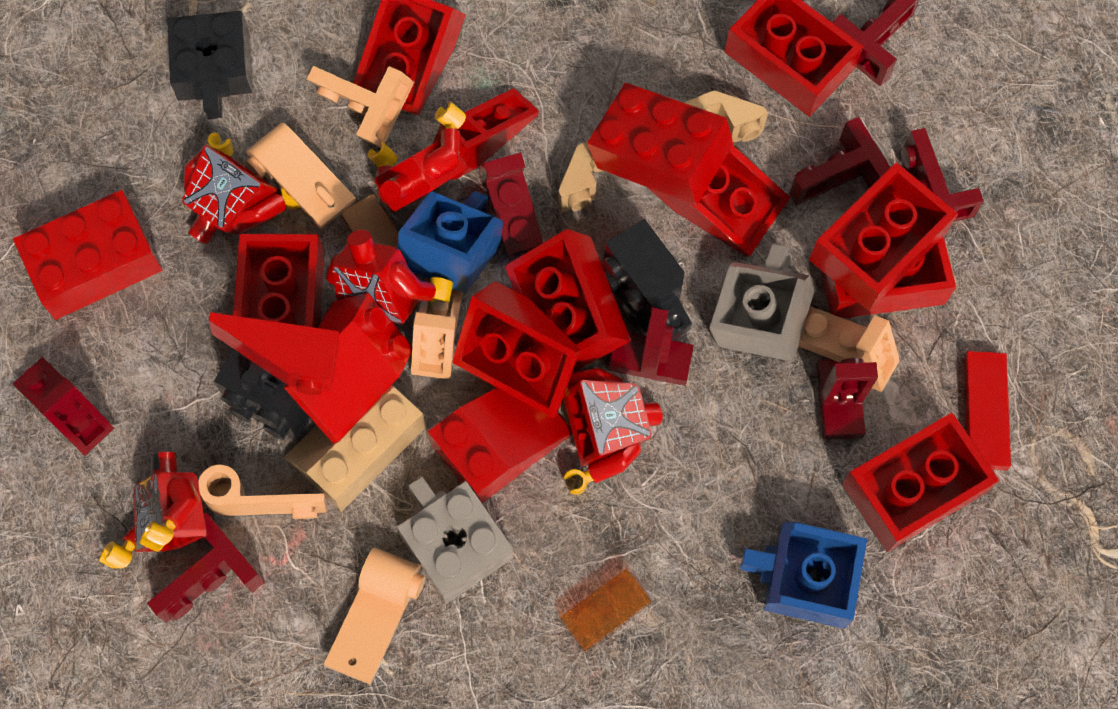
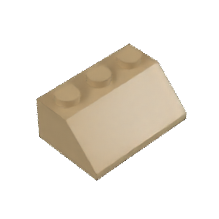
(363, 453)

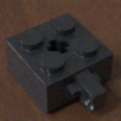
(210, 58)
(645, 277)
(260, 396)

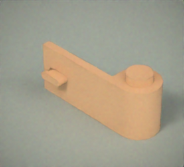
(300, 174)
(226, 497)
(382, 597)

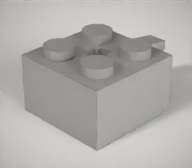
(763, 307)
(449, 516)

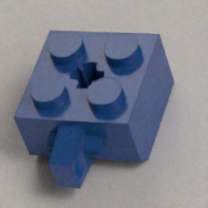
(450, 239)
(790, 587)

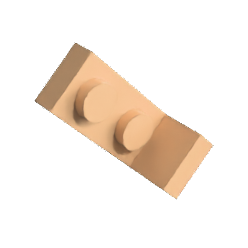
(379, 108)
(435, 336)
(844, 339)

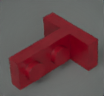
(874, 59)
(858, 159)
(922, 161)
(511, 202)
(654, 354)
(841, 396)
(63, 406)
(204, 576)

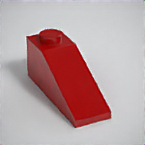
(491, 127)
(290, 352)

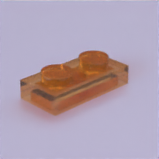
(605, 610)

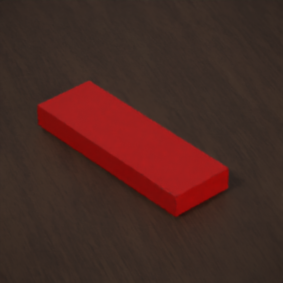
(988, 406)

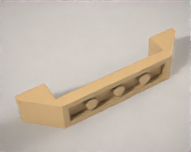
(745, 124)

